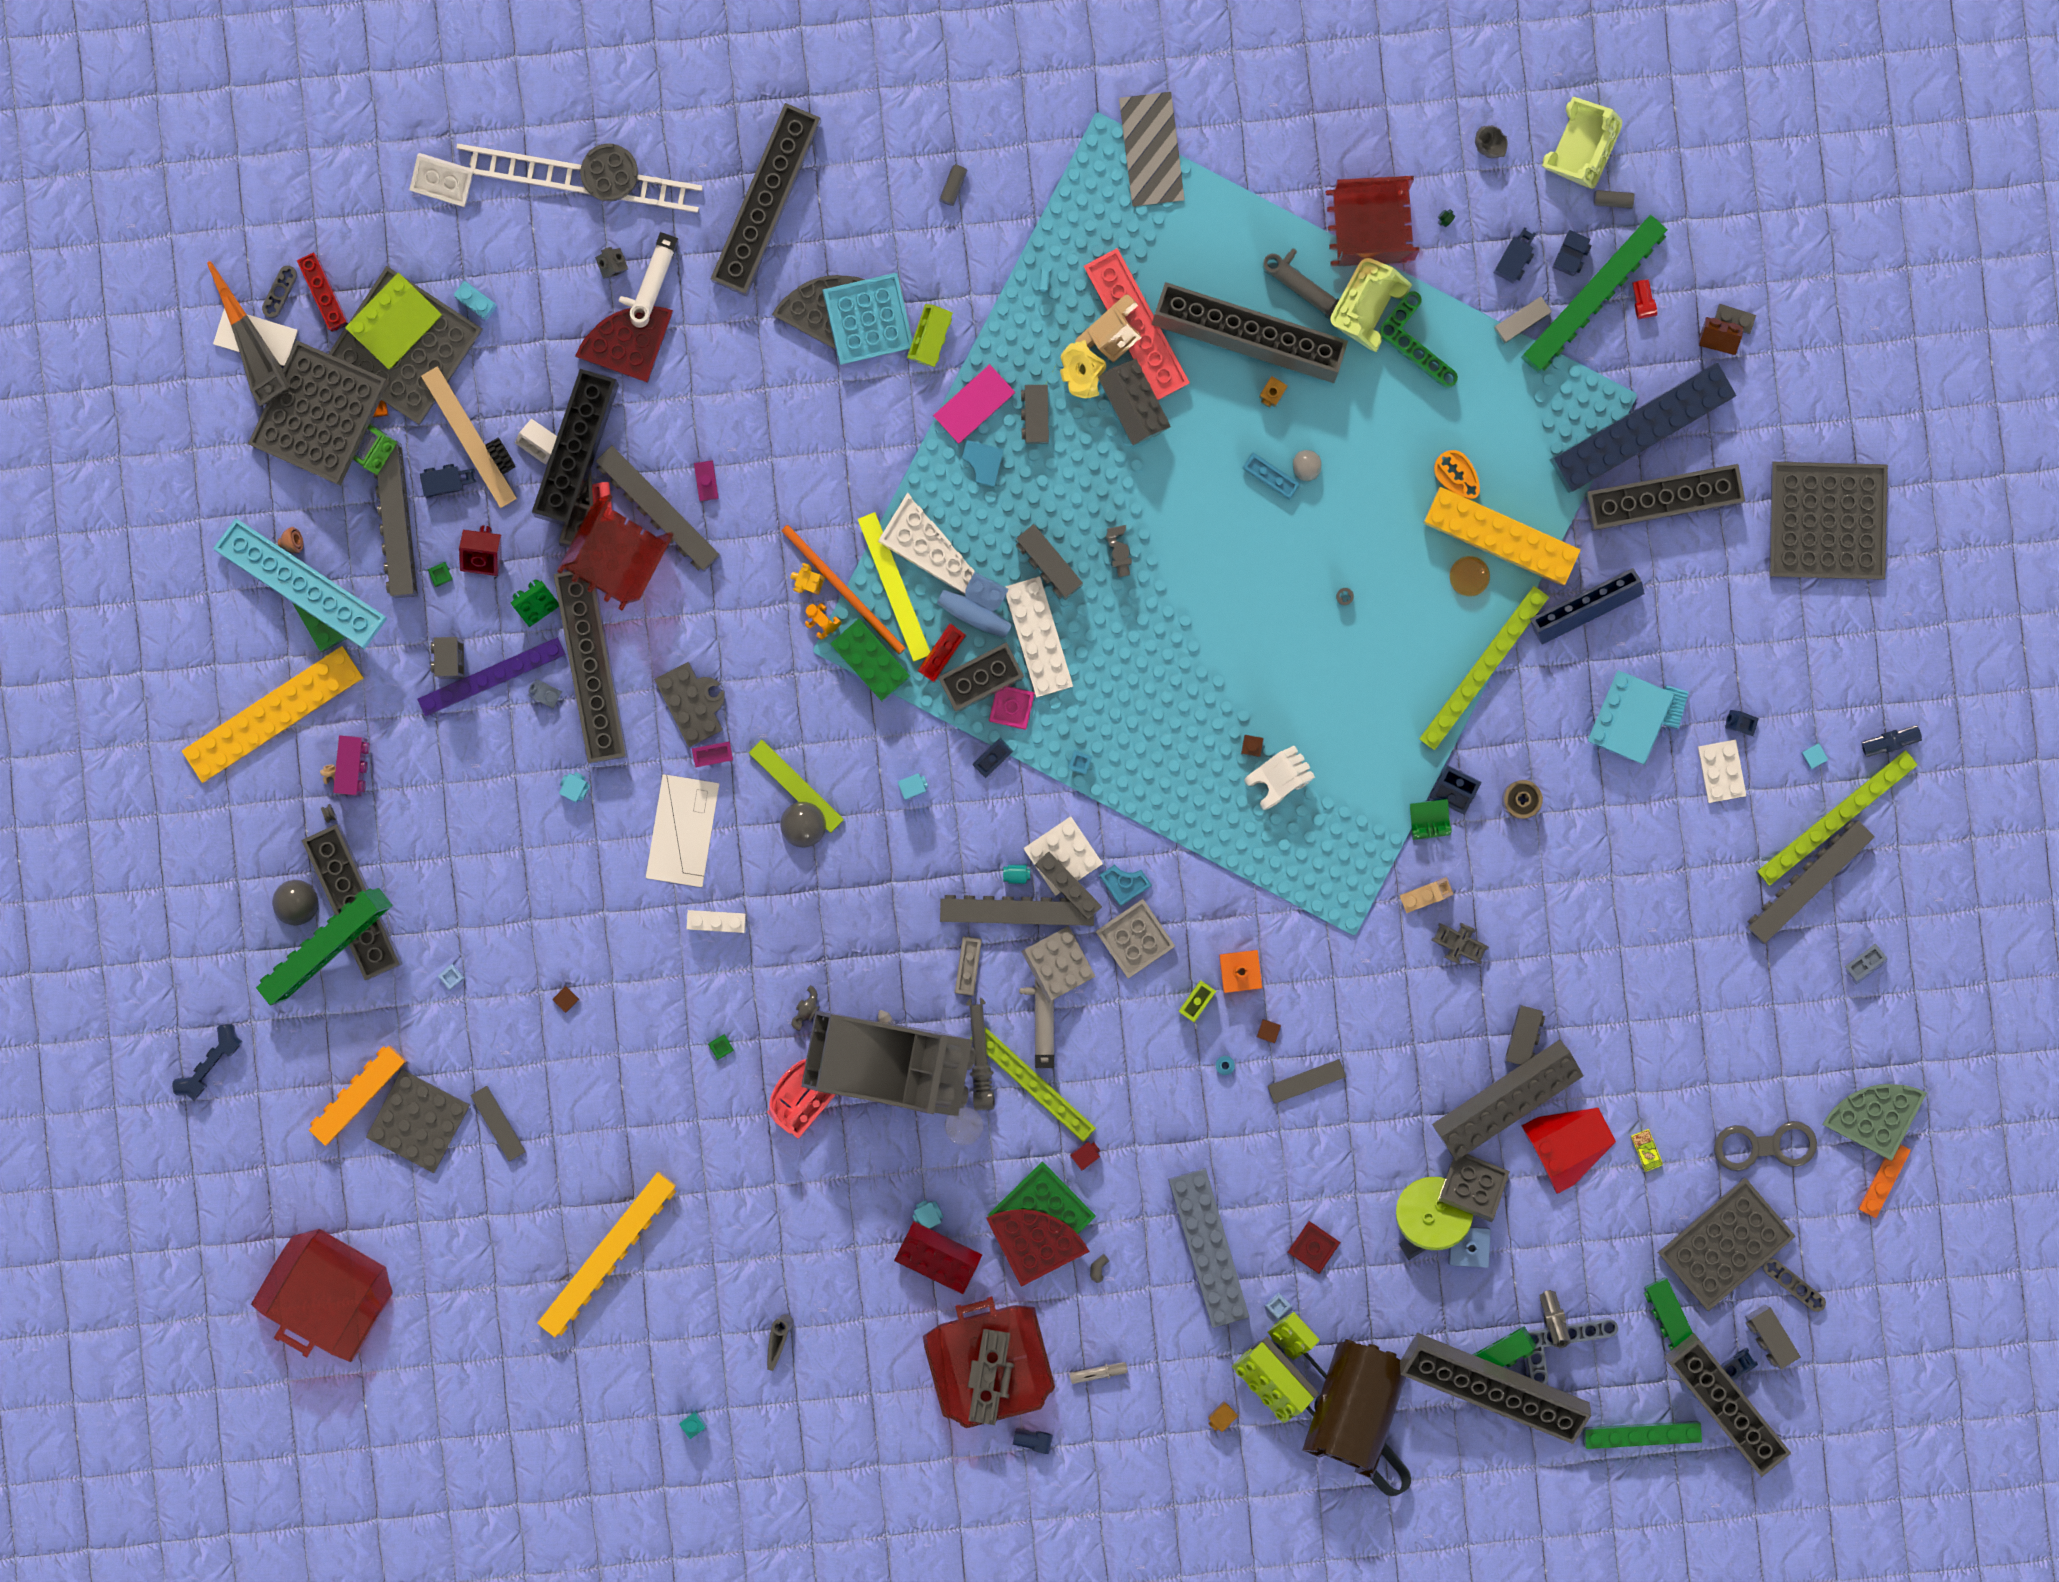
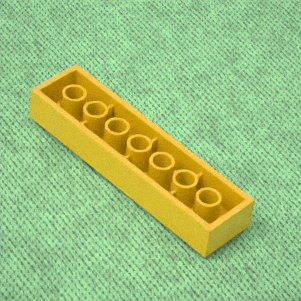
(1501, 536)

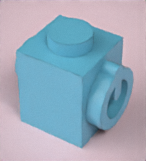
(574, 787)
(928, 1214)

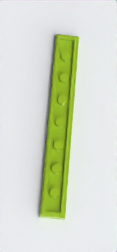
(1037, 1087)

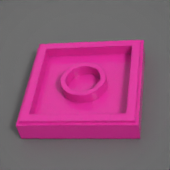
(1012, 707)

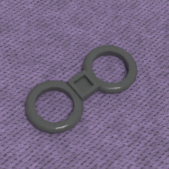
(1765, 1145)

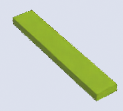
(793, 782)

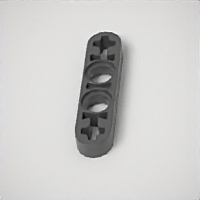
(1792, 1286)

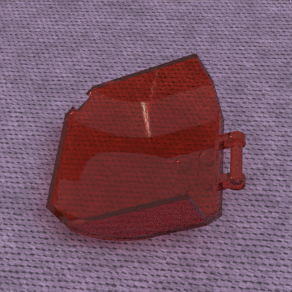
(324, 1294)
(956, 1343)

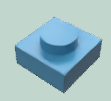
(1080, 762)

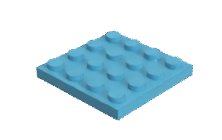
(868, 318)

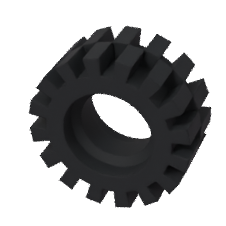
(500, 455)

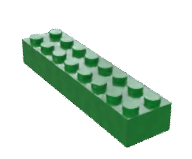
(324, 946)

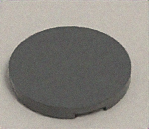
(609, 172)

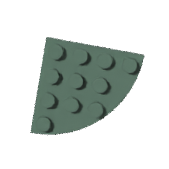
(1877, 1116)

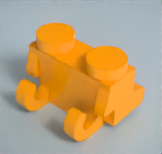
(821, 619)

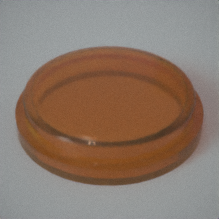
(1469, 576)

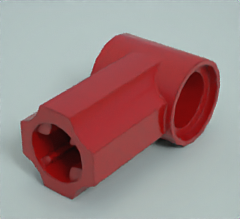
(1645, 304)

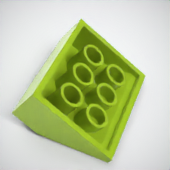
(393, 321)

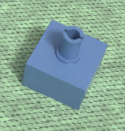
(1472, 1250)

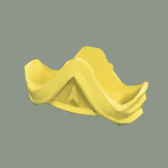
(1081, 370)

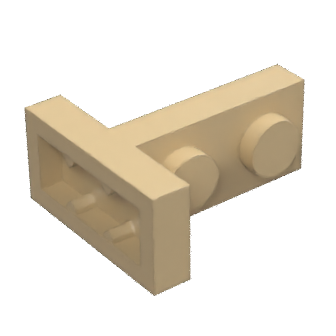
(1426, 895)

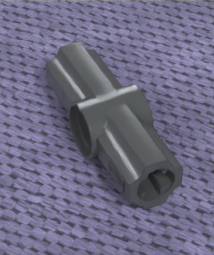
(1554, 1319)

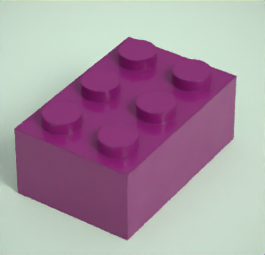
(351, 765)

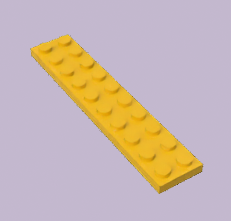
(272, 714)

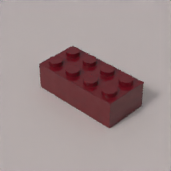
(938, 1257)

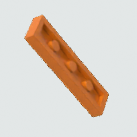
(1883, 1182)

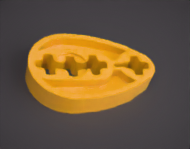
(1463, 465)

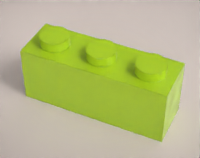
(930, 335)

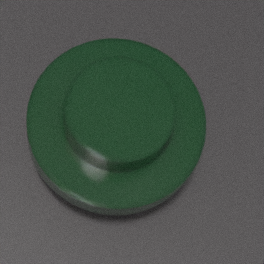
(1446, 217)

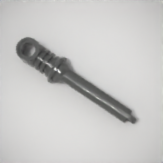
(981, 1072)

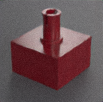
(480, 551)

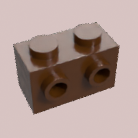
(1720, 335)

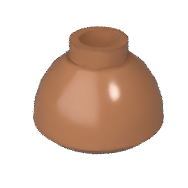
(291, 540)

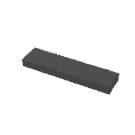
(1306, 1081)
(498, 1123)

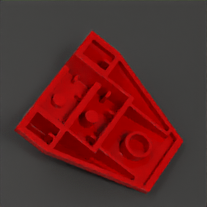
(1569, 1144)

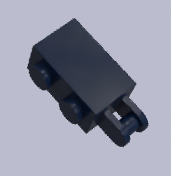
(1515, 257)
(445, 480)

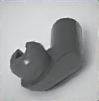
(1096, 1268)

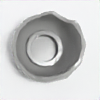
(1307, 465)

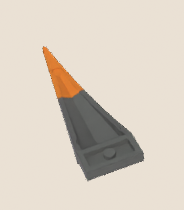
(260, 364)

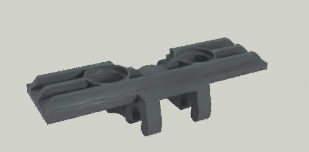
(983, 1377)

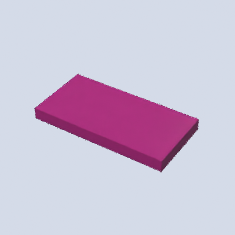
(974, 404)

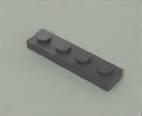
(1068, 885)

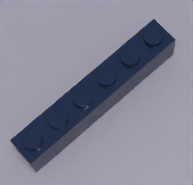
(1587, 606)

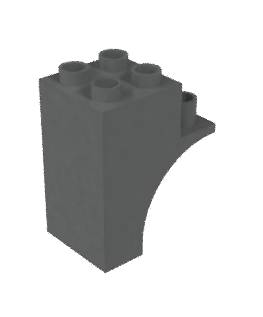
(888, 1063)

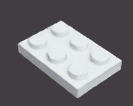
(441, 179)
(1721, 771)

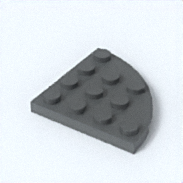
(807, 309)

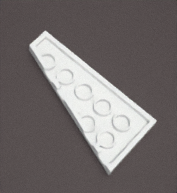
(923, 544)

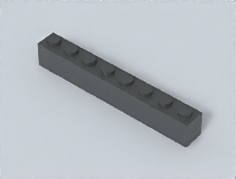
(658, 508)
(1810, 881)
(1011, 911)

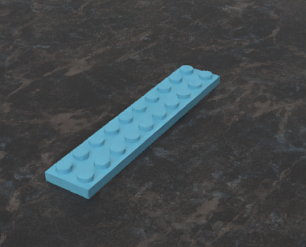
(300, 583)

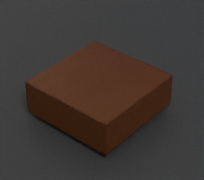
(565, 999)
(1268, 1031)

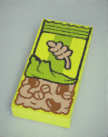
(1646, 1150)

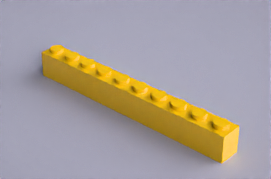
(606, 1254)

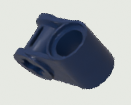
(1739, 1363)

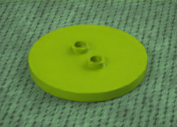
(1427, 1220)

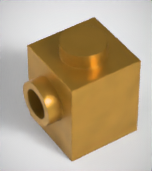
(1272, 392)

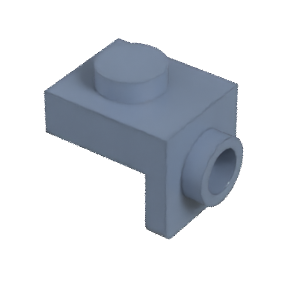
(544, 693)

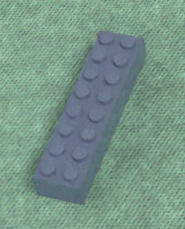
(1208, 1247)

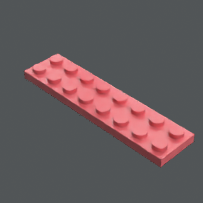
(1157, 360)

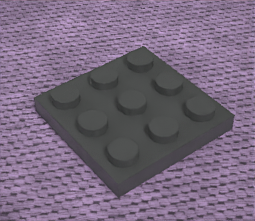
(1474, 1186)

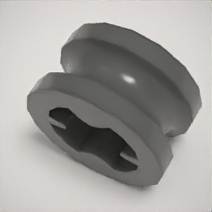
(1340, 600)
(328, 813)

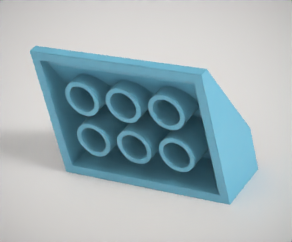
(1631, 717)

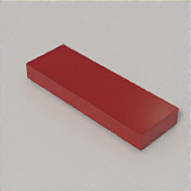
(941, 652)

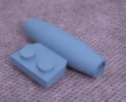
(978, 605)

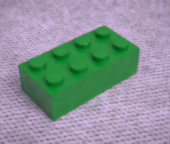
(870, 660)

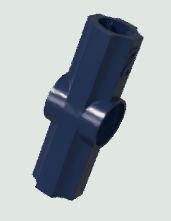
(1891, 741)

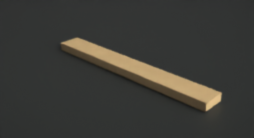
(468, 437)

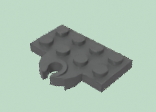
(691, 703)

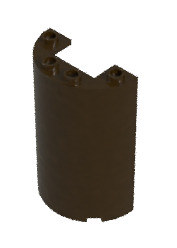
(1356, 1406)

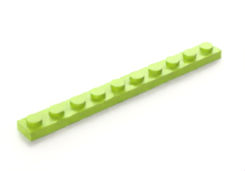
(1483, 668)
(1837, 818)

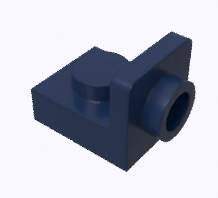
(1741, 722)

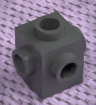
(611, 262)

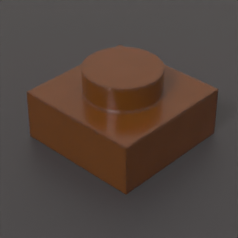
(1252, 745)

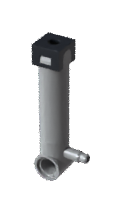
(1043, 1027)

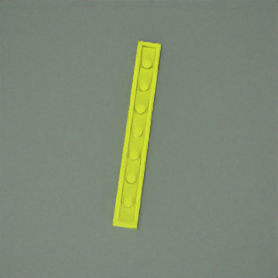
(894, 587)

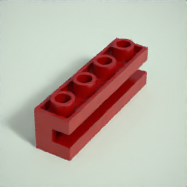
(322, 292)

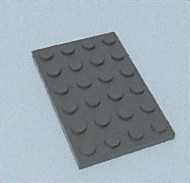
(1726, 1244)

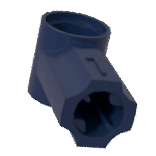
(1037, 1441)

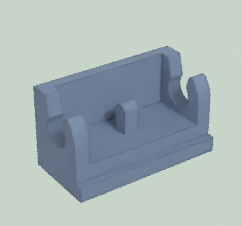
(1866, 963)

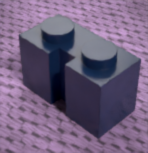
(1571, 253)

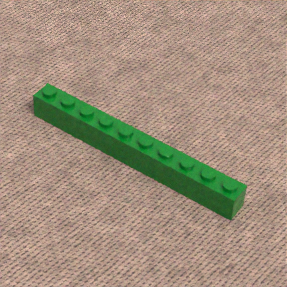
(1592, 295)

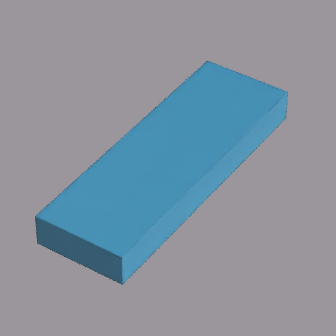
(1271, 476)

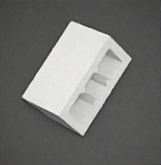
(536, 441)

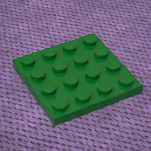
(1047, 1194)

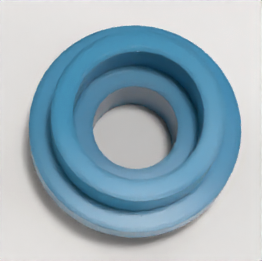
(1229, 1070)

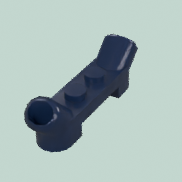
(193, 1085)

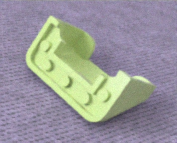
(1584, 143)
(1366, 299)

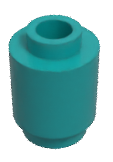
(1016, 874)

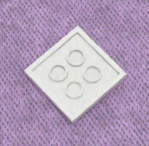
(1068, 847)

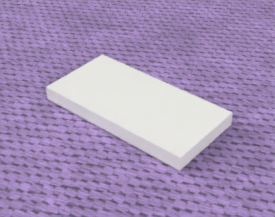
(277, 337)

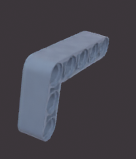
(1580, 1336)

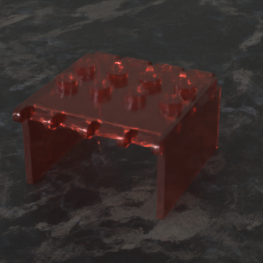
(1372, 220)
(614, 554)

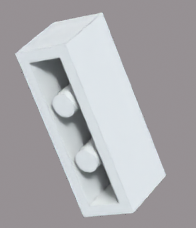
(716, 921)

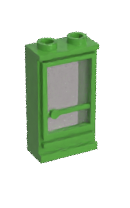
(374, 449)

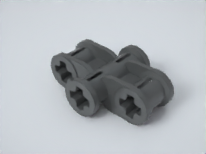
(1466, 946)

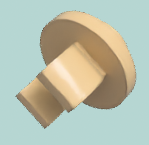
(328, 771)

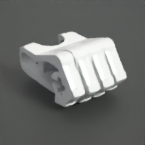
(1282, 775)

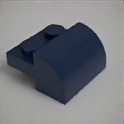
(1457, 788)

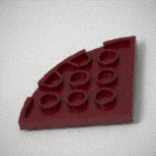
(624, 347)
(1035, 1242)

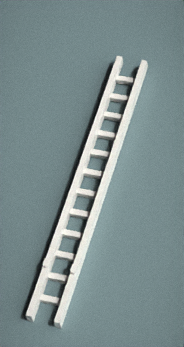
(570, 167)

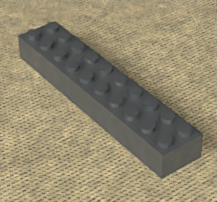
(765, 199)
(1249, 332)
(590, 669)
(1495, 1388)

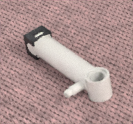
(653, 279)

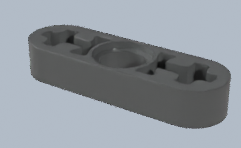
(290, 281)

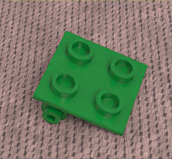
(1430, 819)

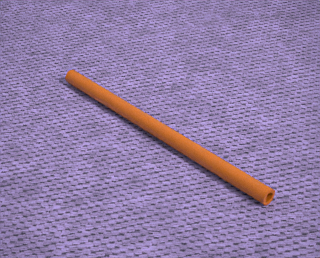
(843, 589)

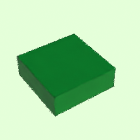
(440, 574)
(721, 1047)

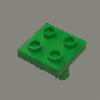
(534, 603)

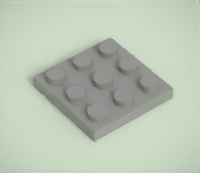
(1135, 938)
(1058, 963)

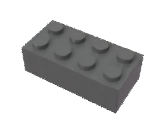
(1134, 401)
(1049, 562)
(981, 677)

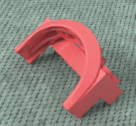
(789, 1089)

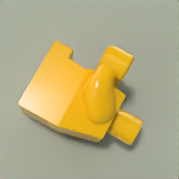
(807, 580)

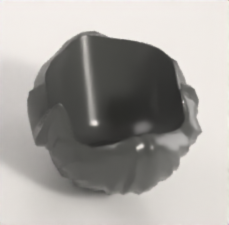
(1491, 142)

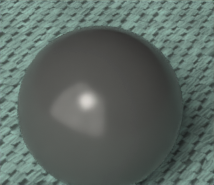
(803, 824)
(295, 902)

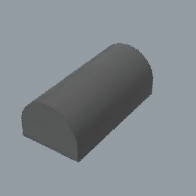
(953, 185)
(1613, 199)

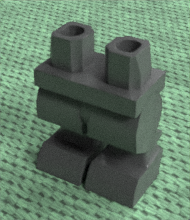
(1120, 551)

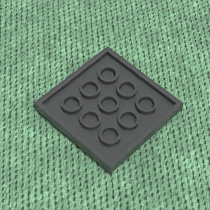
(418, 1121)

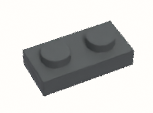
(1736, 316)

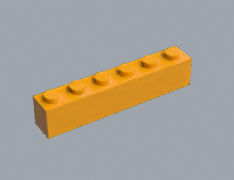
(354, 1099)

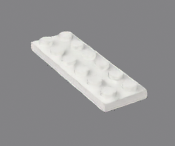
(1038, 637)

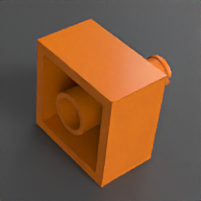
(1240, 971)

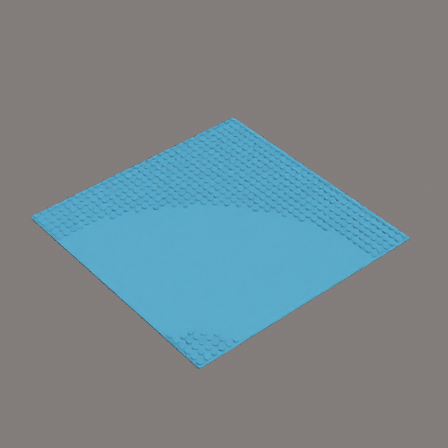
(1228, 581)

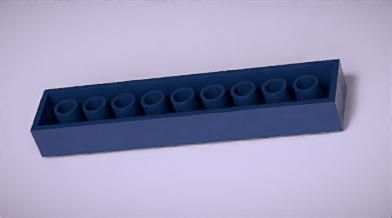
(1643, 427)

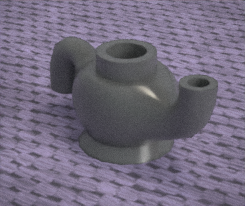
(806, 1009)

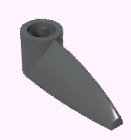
(777, 1339)

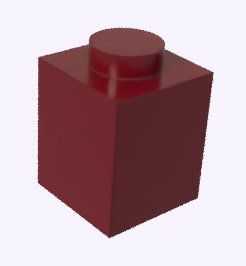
(1085, 1155)

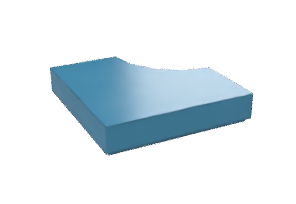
(984, 460)
(1124, 885)

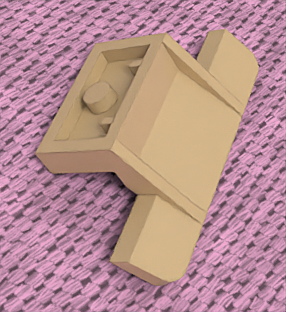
(1112, 331)

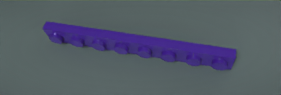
(491, 676)

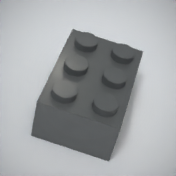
(448, 657)
(1772, 1337)

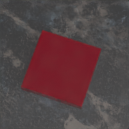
(1313, 1247)

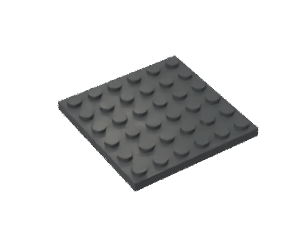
(440, 346)
(321, 414)
(1828, 520)

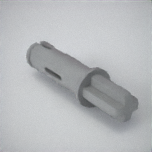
(1098, 1372)

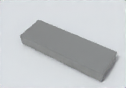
(1522, 319)
(968, 966)

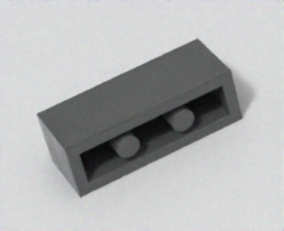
(1035, 414)
(1524, 1035)

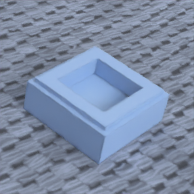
(451, 976)
(1278, 1306)

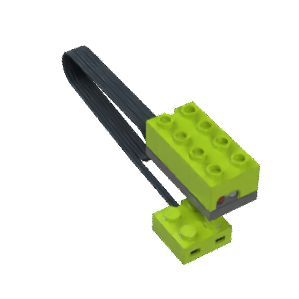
(1287, 1390)

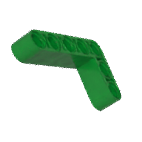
(1413, 344)

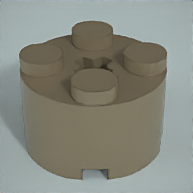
(1530, 792)

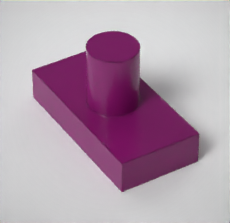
(706, 481)
(712, 754)

